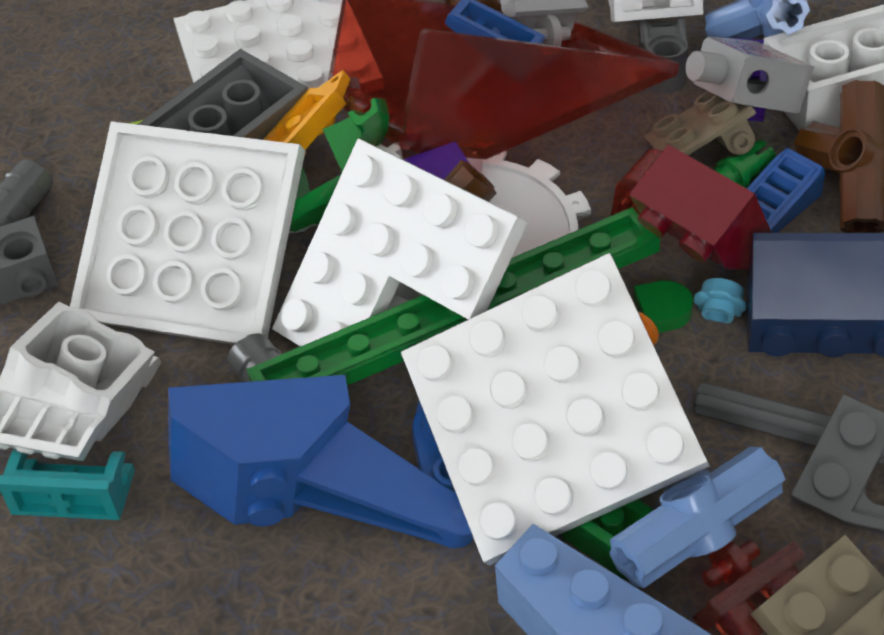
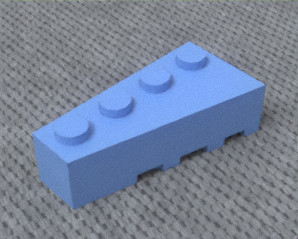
(563, 592)

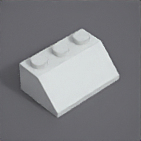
(841, 52)

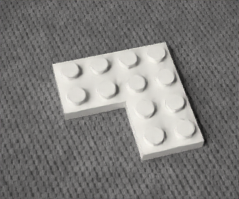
(393, 228)

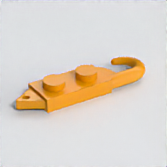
(312, 113)

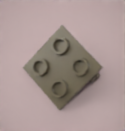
(702, 123)

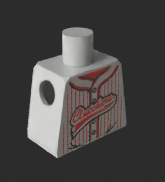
(727, 66)

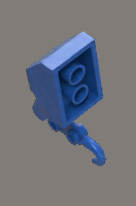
(287, 444)

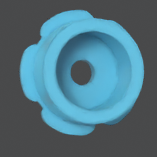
(720, 300)

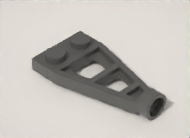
(843, 467)

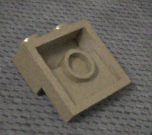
(829, 597)

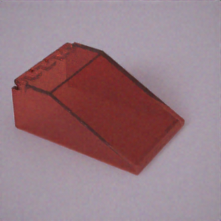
(478, 87)

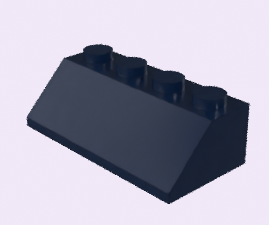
(816, 293)

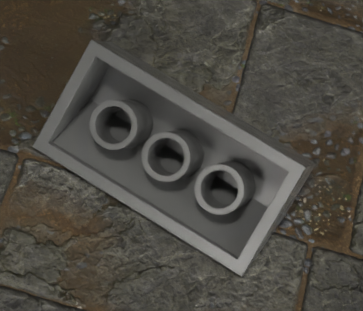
(232, 99)

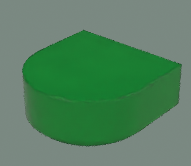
(665, 303)

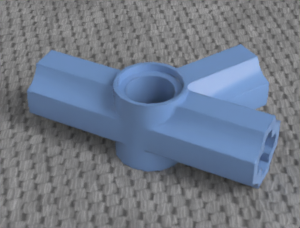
(756, 17)
(696, 516)

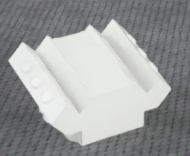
(69, 383)

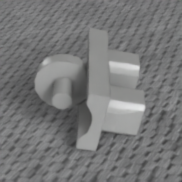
(548, 17)

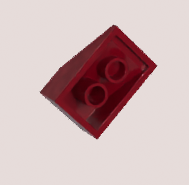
(700, 209)

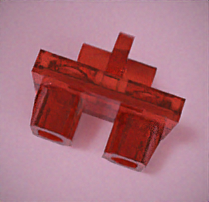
(731, 564)

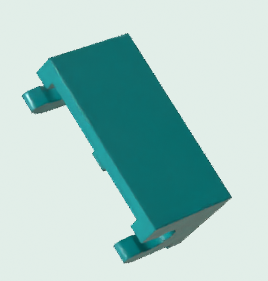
(66, 489)

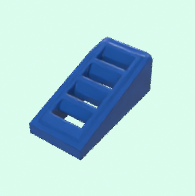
(489, 23)
(793, 175)

